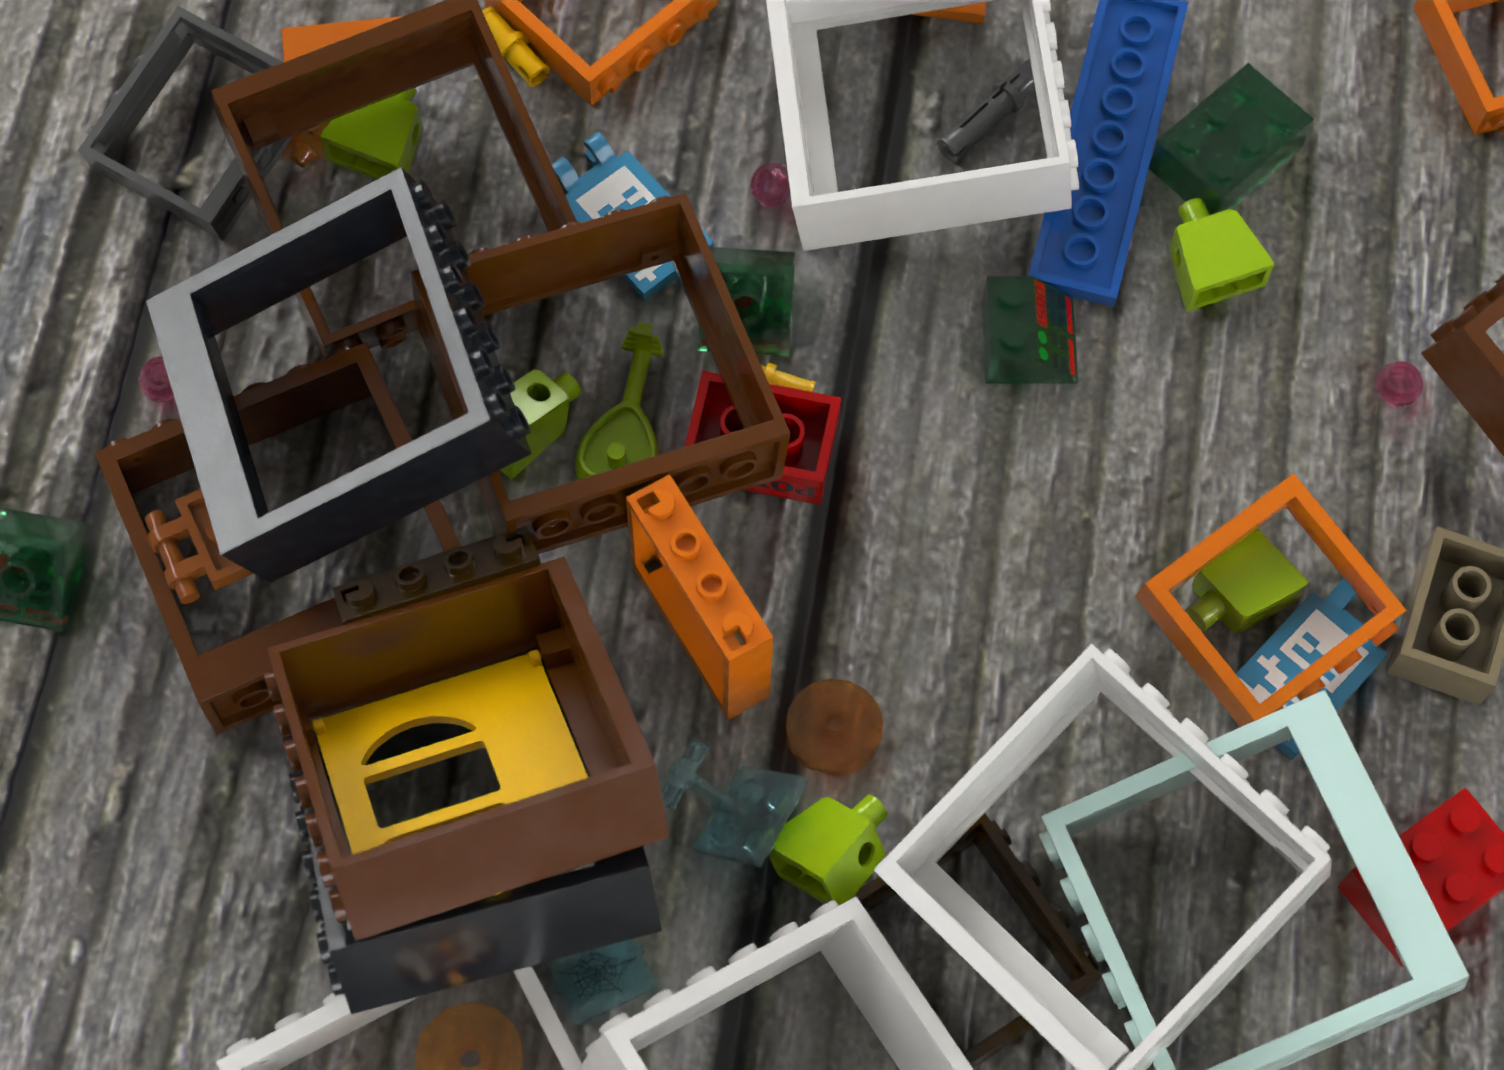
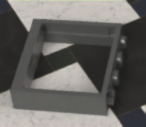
(138, 93)

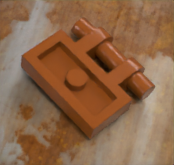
(193, 523)

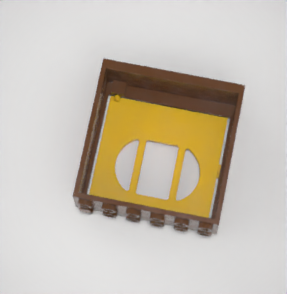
(477, 666)

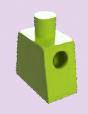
(376, 136)
(1216, 256)
(546, 410)
(1245, 585)
(831, 848)

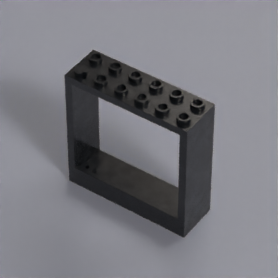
(389, 486)
(485, 937)

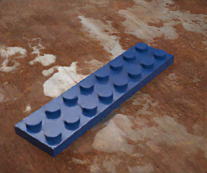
(1114, 136)

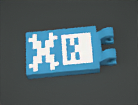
(612, 186)
(1304, 639)

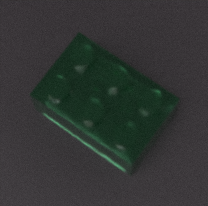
(1231, 141)

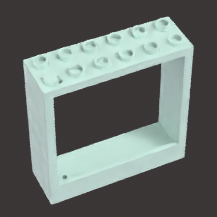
(1368, 835)

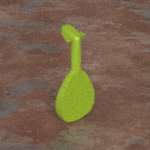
(624, 431)

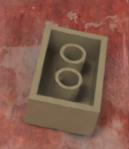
(1453, 618)

